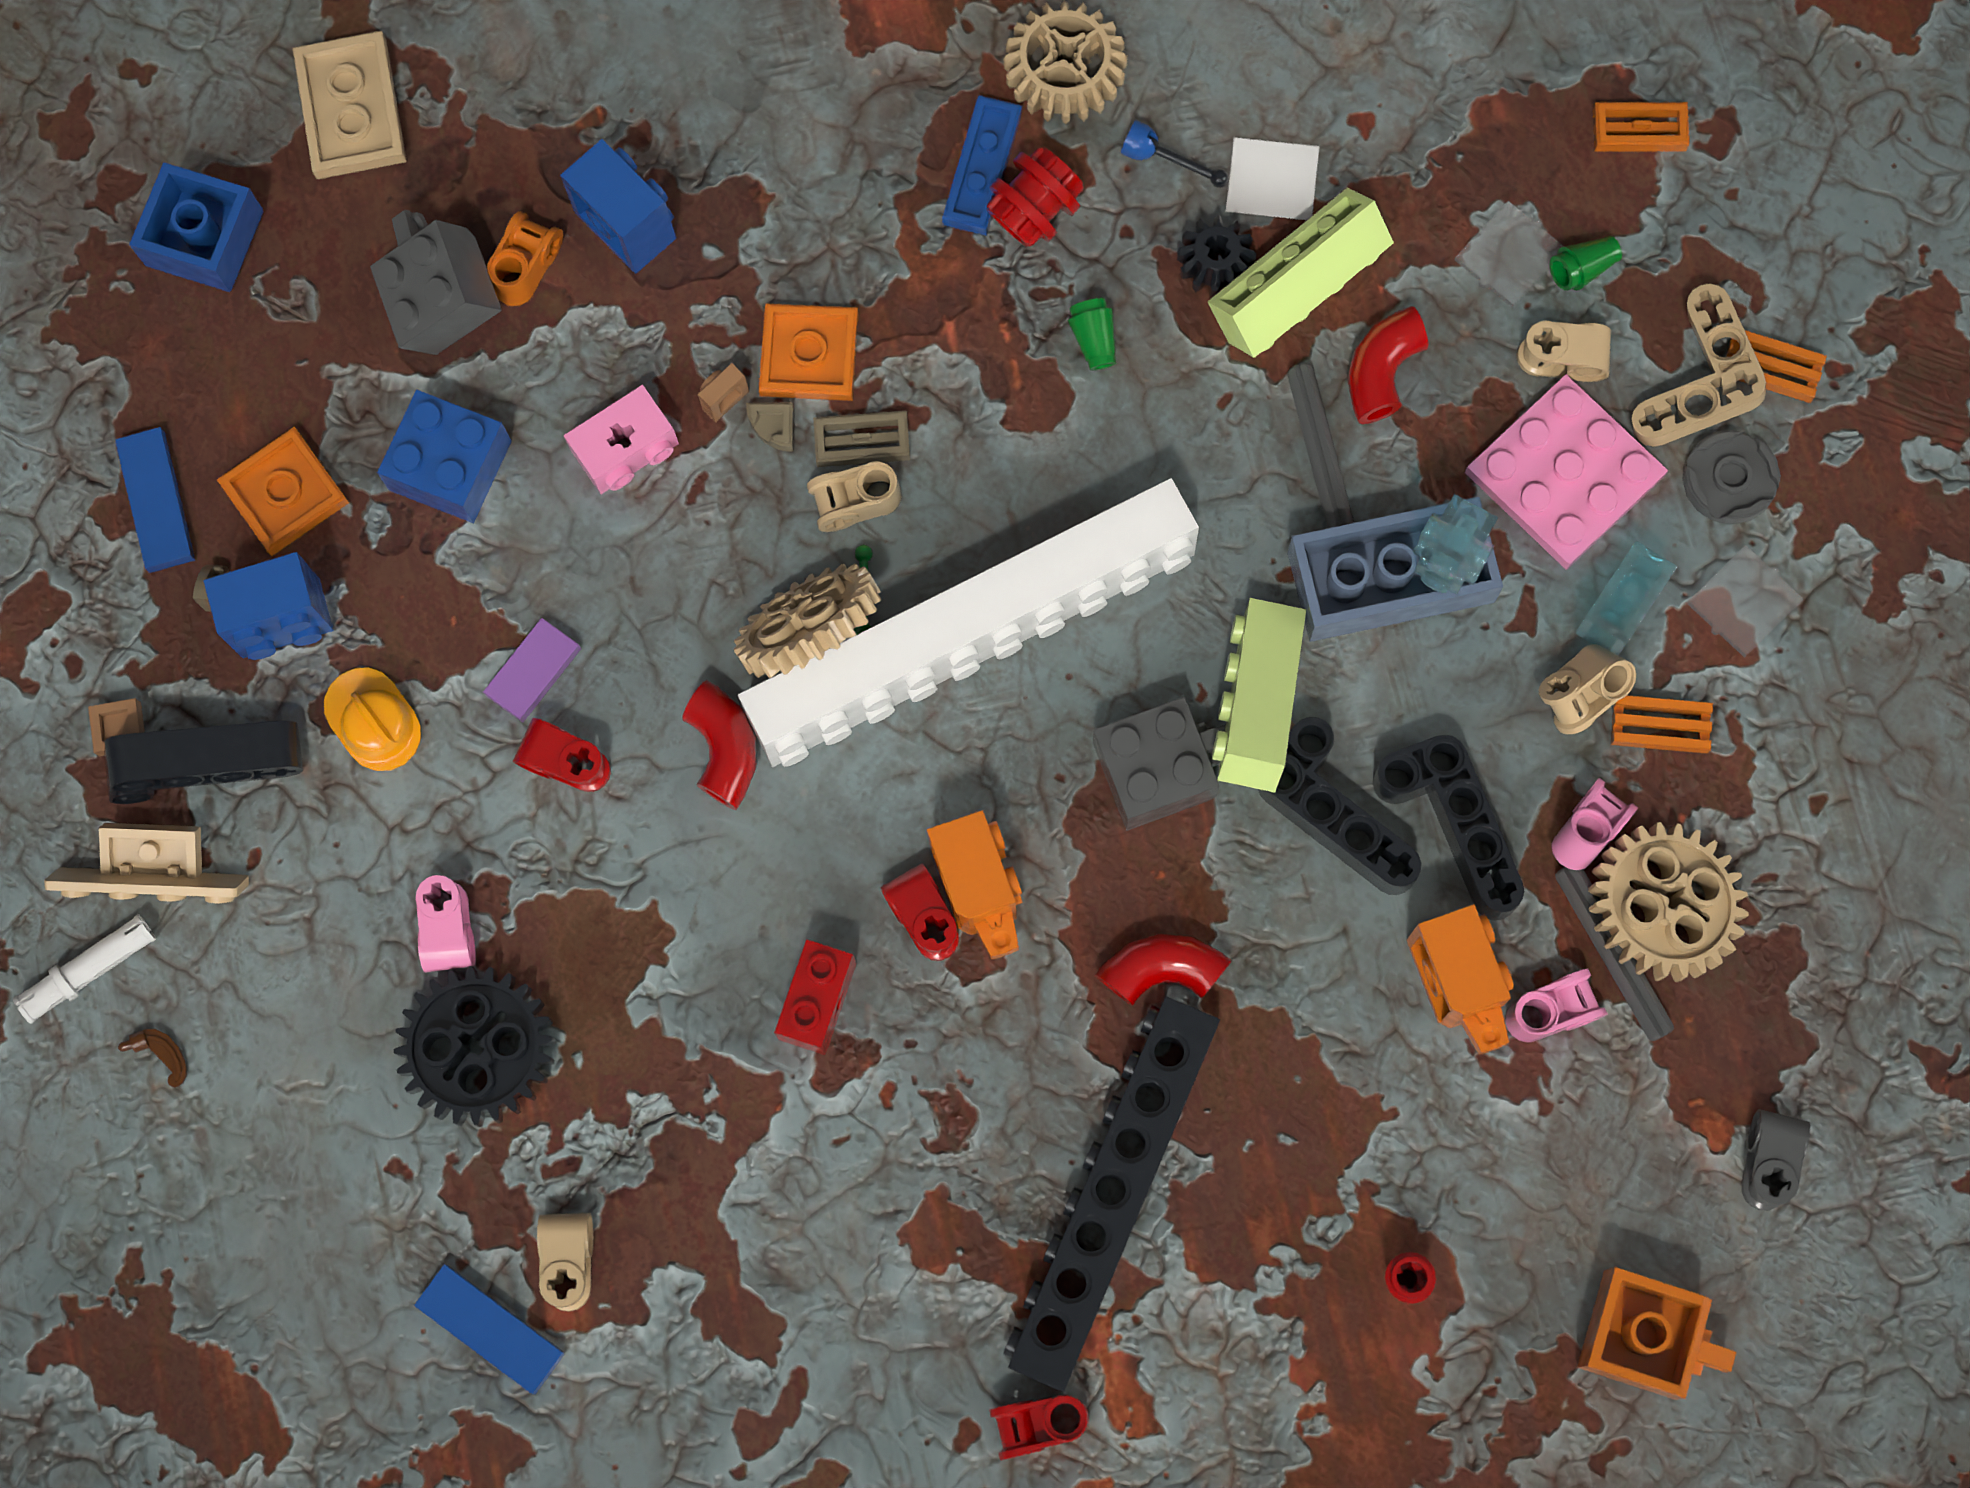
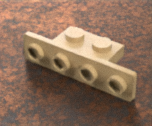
(148, 861)

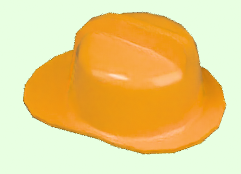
(372, 719)

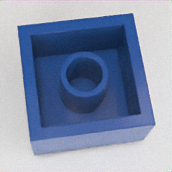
(620, 204)
(196, 227)
(444, 456)
(269, 606)

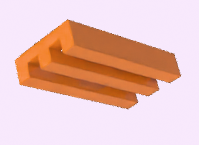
(1641, 134)
(1790, 353)
(1702, 726)

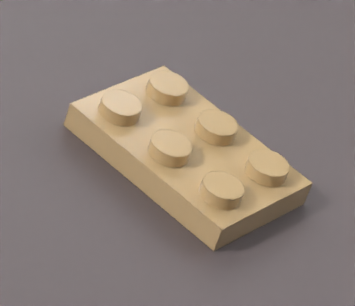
(349, 105)

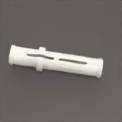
(74, 975)

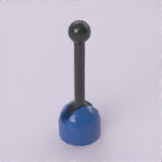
(1143, 143)

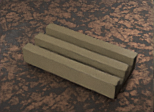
(861, 456)

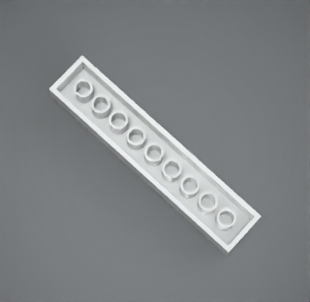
(972, 623)

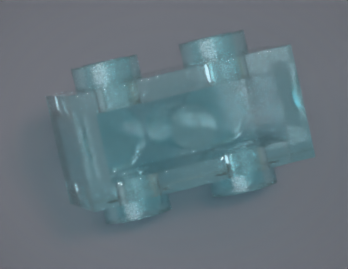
(1454, 546)

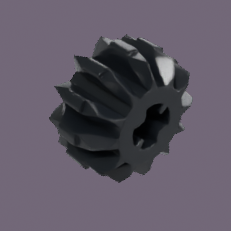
(1213, 240)

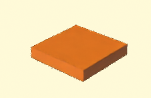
(808, 352)
(282, 491)

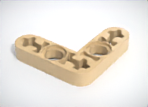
(1724, 374)

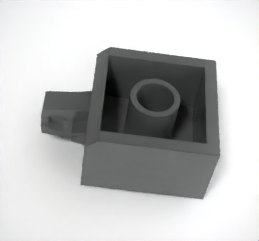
(433, 284)
(1157, 762)

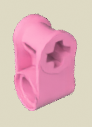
(1591, 827)
(444, 934)
(1563, 1006)

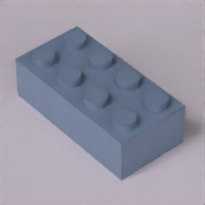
(1366, 577)

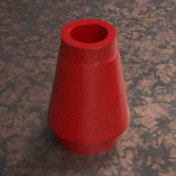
(1422, 1273)

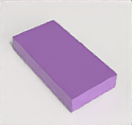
(532, 670)

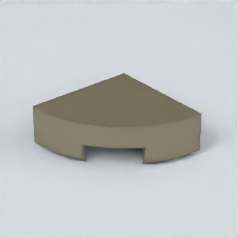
(773, 423)
(206, 572)

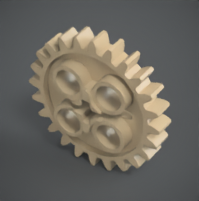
(807, 620)
(1680, 864)

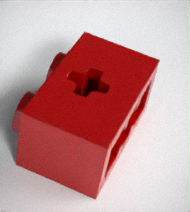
(815, 997)

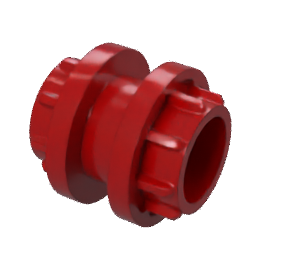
(1035, 196)

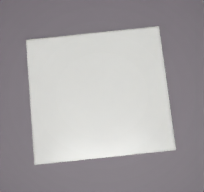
(1272, 179)

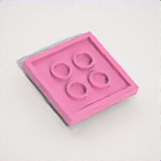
(1566, 471)

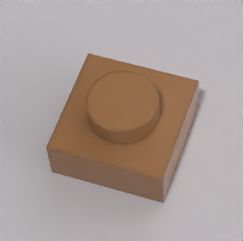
(722, 391)
(114, 720)

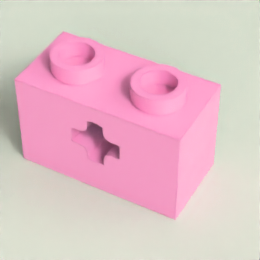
(629, 418)

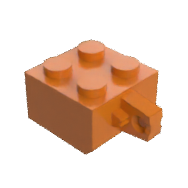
(976, 883)
(1463, 975)
(1650, 1335)

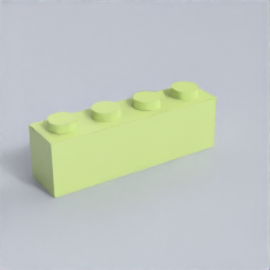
(1301, 272)
(1260, 696)

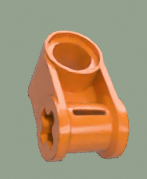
(523, 250)

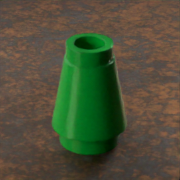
(1583, 262)
(1094, 332)

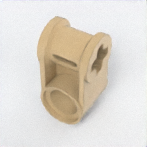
(1573, 350)
(851, 495)
(1587, 685)
(565, 1249)

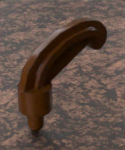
(163, 1048)

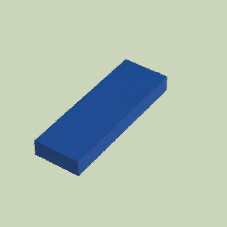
(981, 163)
(155, 500)
(489, 1329)

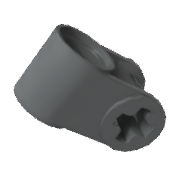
(1774, 1149)

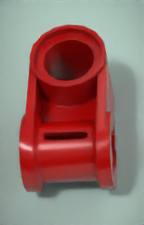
(556, 754)
(920, 906)
(1035, 1425)

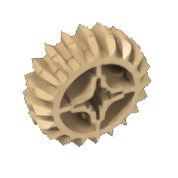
(1066, 38)

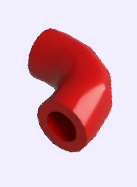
(1377, 360)
(729, 743)
(1162, 960)

